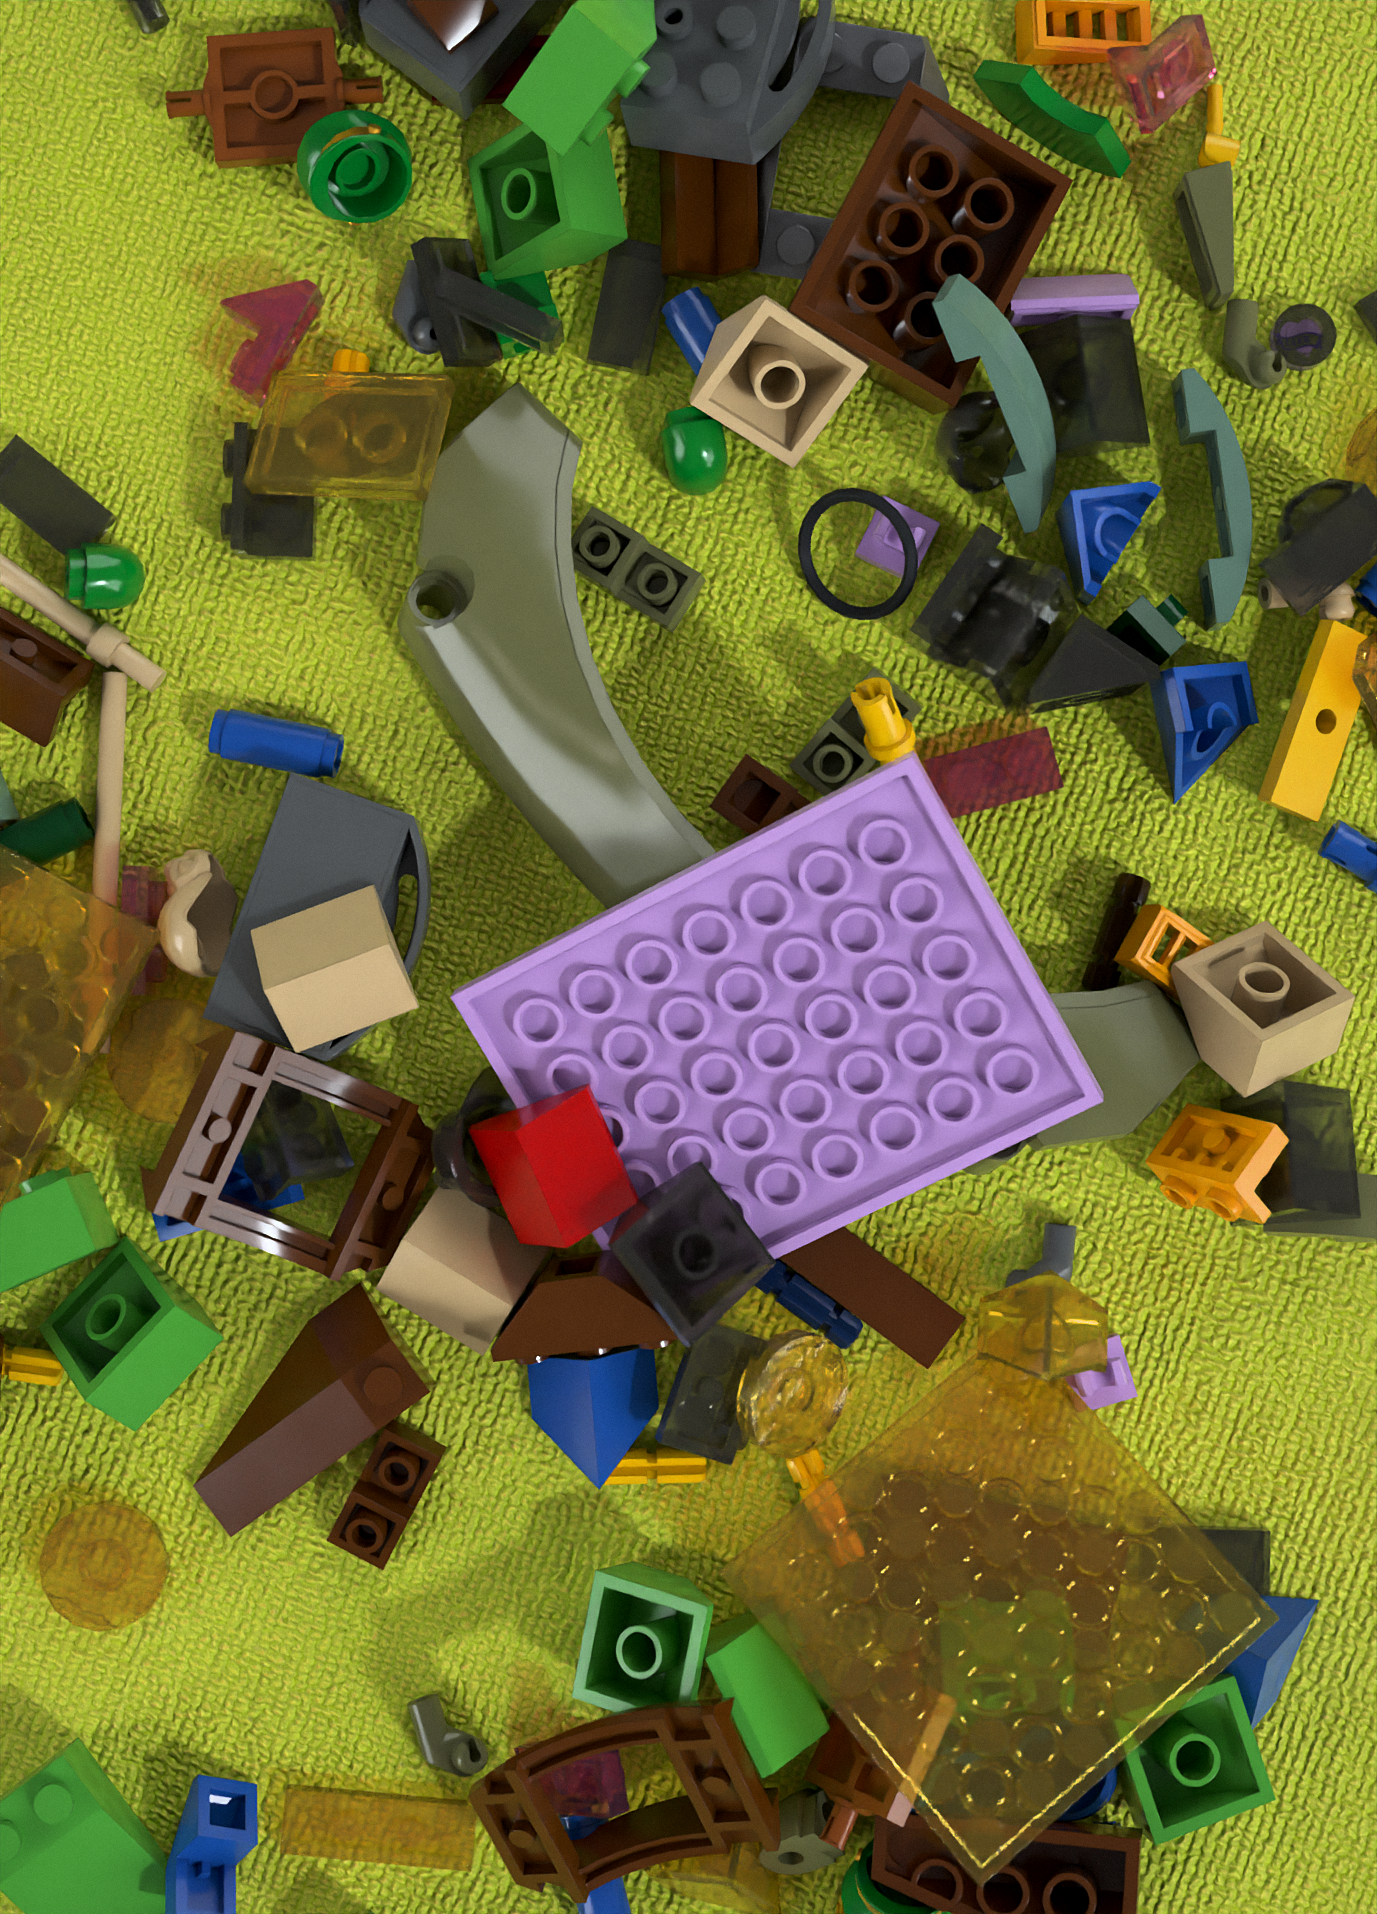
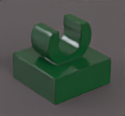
(1151, 628)

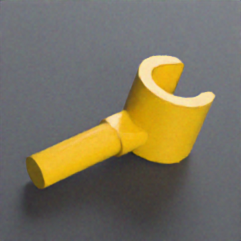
(1216, 147)

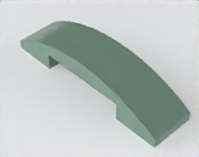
(980, 329)
(1202, 420)

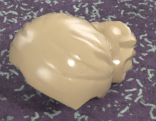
(198, 913)

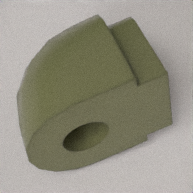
(801, 1823)

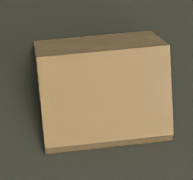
(774, 378)
(333, 969)
(461, 1269)

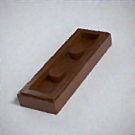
(878, 1293)

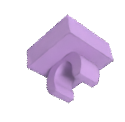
(882, 543)
(1107, 1387)

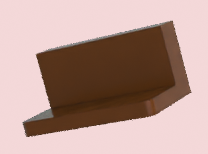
(707, 217)
(36, 678)

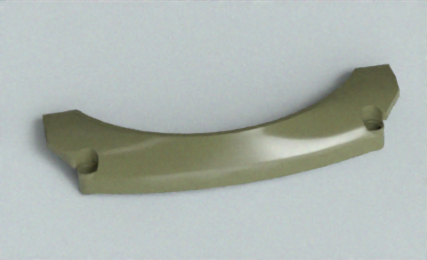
(537, 714)

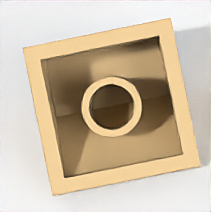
(1260, 1007)

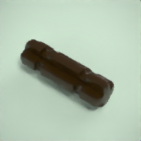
(1129, 895)

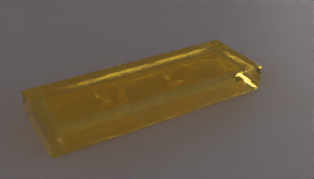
(378, 1827)

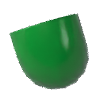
(694, 451)
(103, 576)

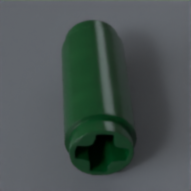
(49, 832)

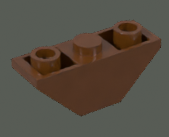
(580, 1307)

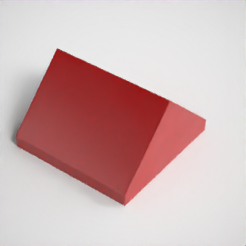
(555, 1168)

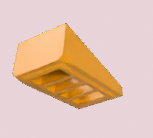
(1037, 48)
(1144, 938)

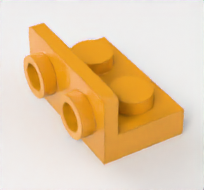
(1217, 1161)

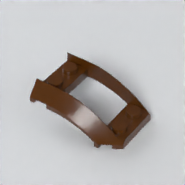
(216, 1125)
(721, 1805)

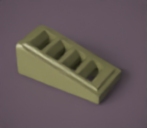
(1206, 217)

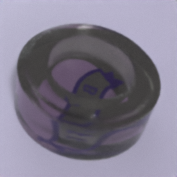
(1303, 336)

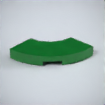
(1051, 119)

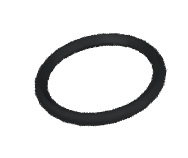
(905, 535)

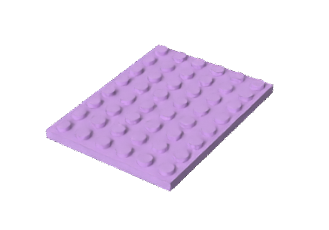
(798, 1016)

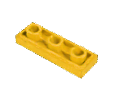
(1315, 725)

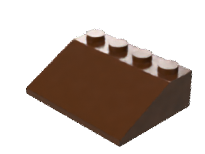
(924, 207)

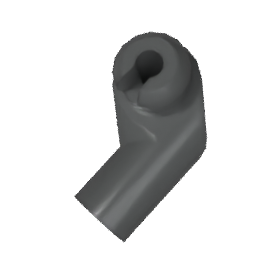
(412, 313)
(1056, 1254)

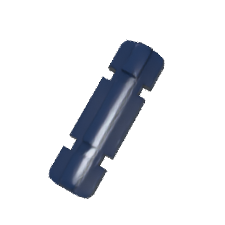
(811, 1305)

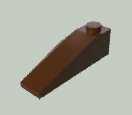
(322, 1400)
(1062, 1871)

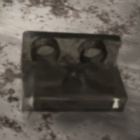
(264, 523)
(957, 593)
(293, 1142)
(703, 1398)

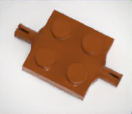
(269, 92)
(853, 1784)

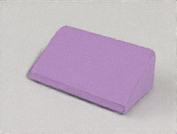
(1055, 298)

